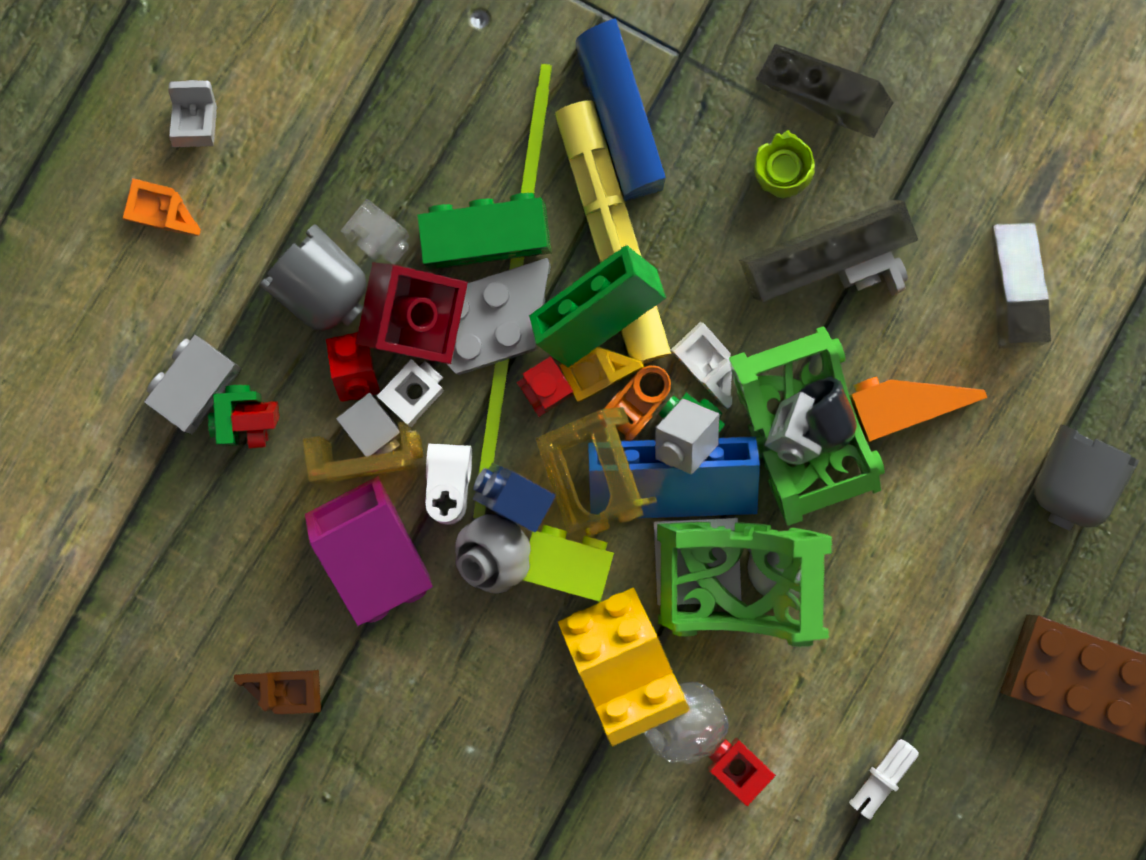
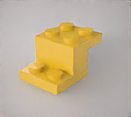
(623, 666)

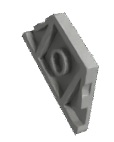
(497, 317)

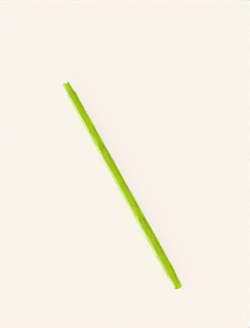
(528, 186)

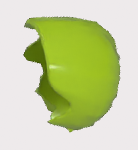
(784, 165)

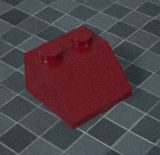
(411, 312)

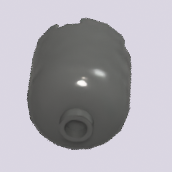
(317, 282)
(1081, 479)

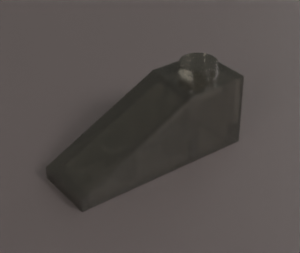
(1020, 287)

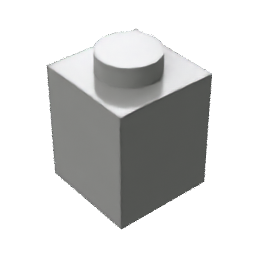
(370, 427)
(687, 436)

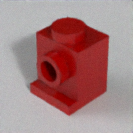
(545, 386)
(747, 784)

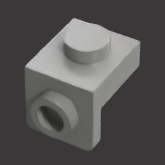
(192, 113)

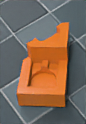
(158, 208)

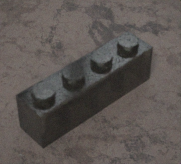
(828, 250)

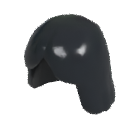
(831, 416)

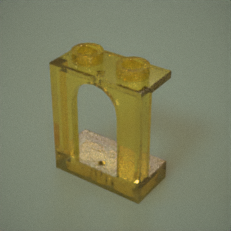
(324, 471)
(624, 496)

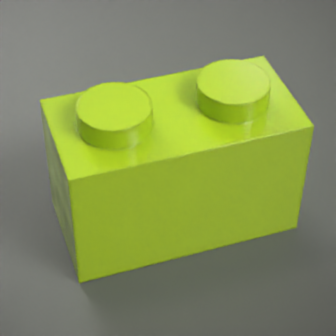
(568, 564)

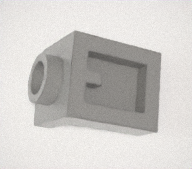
(868, 272)
(789, 428)

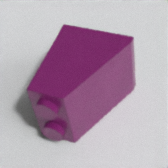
(367, 552)

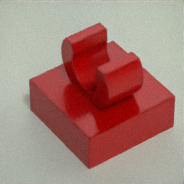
(256, 420)

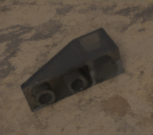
(827, 89)

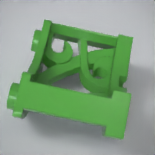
(789, 481)
(797, 552)

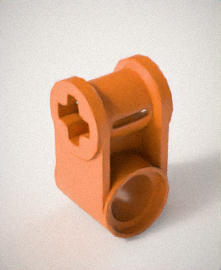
(637, 404)

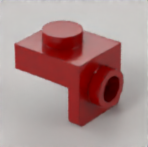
(351, 368)

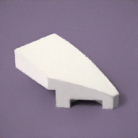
(707, 362)

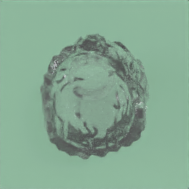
(692, 733)

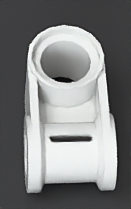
(448, 473)

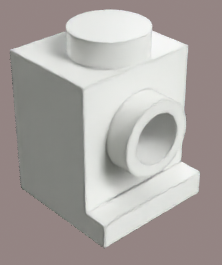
(396, 392)

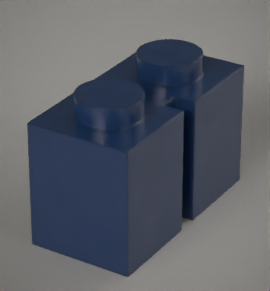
(512, 496)

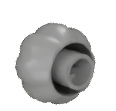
(492, 553)

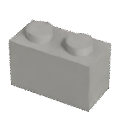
(188, 386)

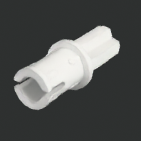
(885, 777)

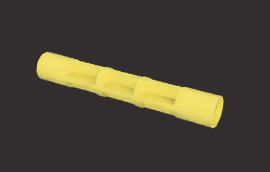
(607, 213)

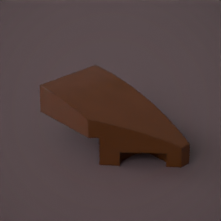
(284, 690)

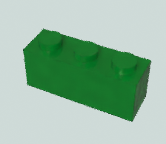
(484, 231)
(597, 306)

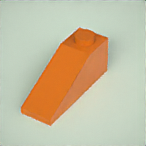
(901, 404)

